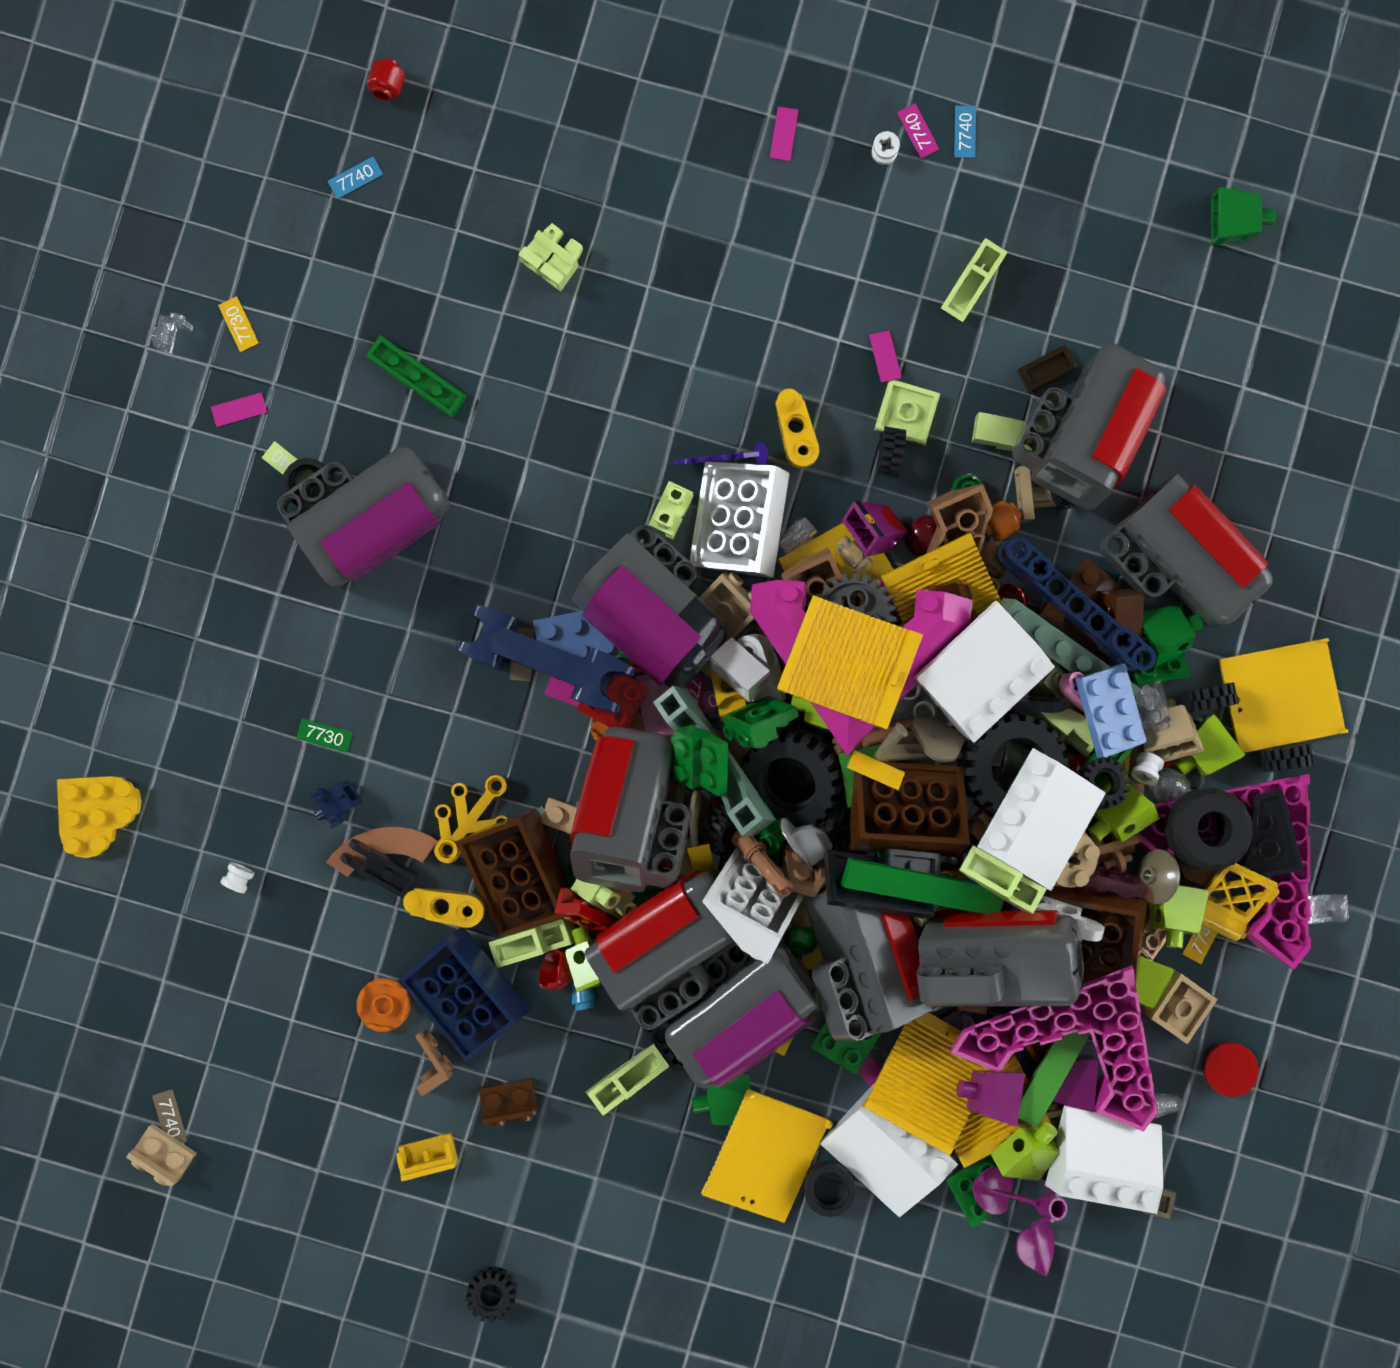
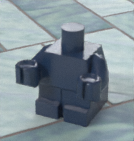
(335, 802)

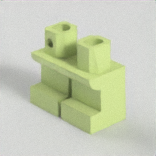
(550, 259)
(670, 509)
(606, 898)

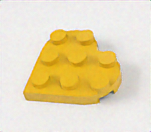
(93, 811)

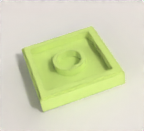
(908, 409)

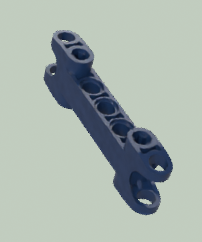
(1111, 638)
(587, 675)

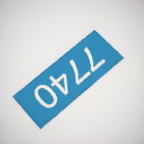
(965, 131)
(355, 177)

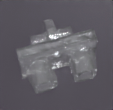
(1153, 707)

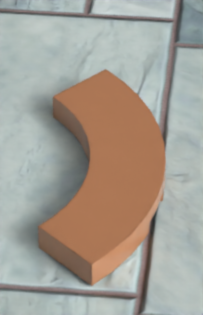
(387, 841)

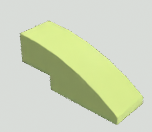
(974, 280)
(998, 431)
(1070, 727)
(1002, 880)
(532, 942)
(627, 1079)

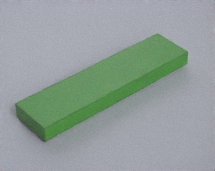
(1049, 1077)

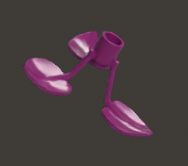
(1033, 1245)

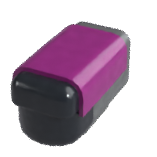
(650, 609)

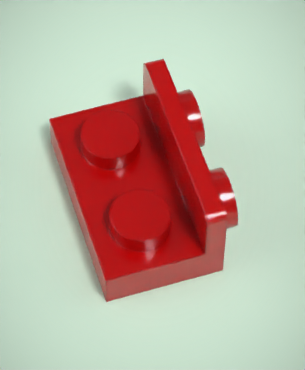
(581, 912)

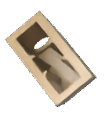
(1178, 740)

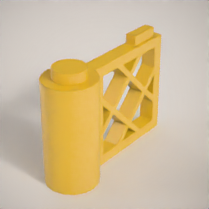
(1222, 914)

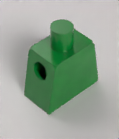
(1237, 216)
(1169, 632)
(723, 1101)

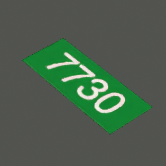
(324, 735)

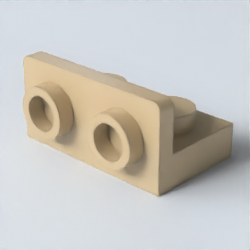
(161, 1156)

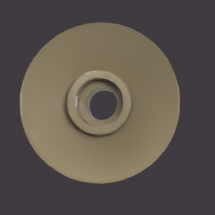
(1159, 876)

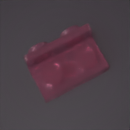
(1113, 883)

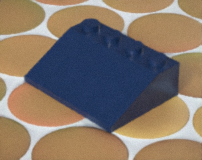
(464, 994)

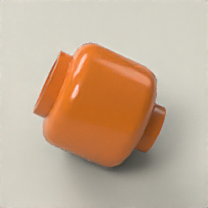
(1004, 520)

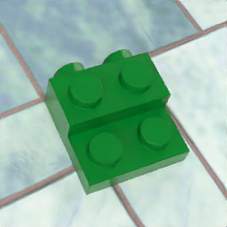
(757, 722)
(700, 759)

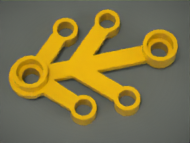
(466, 822)

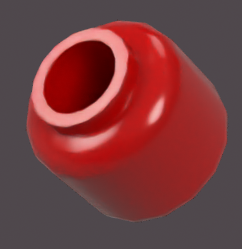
(385, 79)

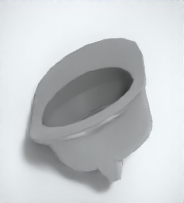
(806, 841)

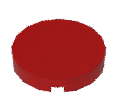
(1230, 1069)

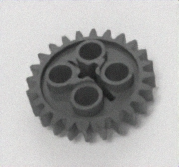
(876, 602)

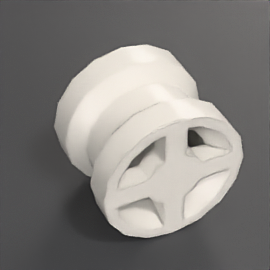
(884, 154)
(1147, 768)
(237, 877)

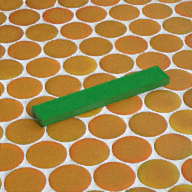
(919, 886)

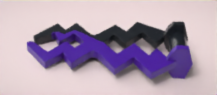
(760, 454)

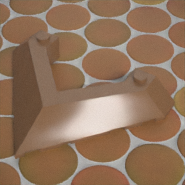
(955, 515)

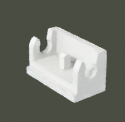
(740, 669)

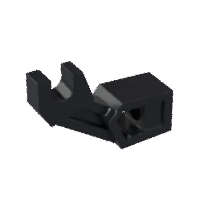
(1039, 704)

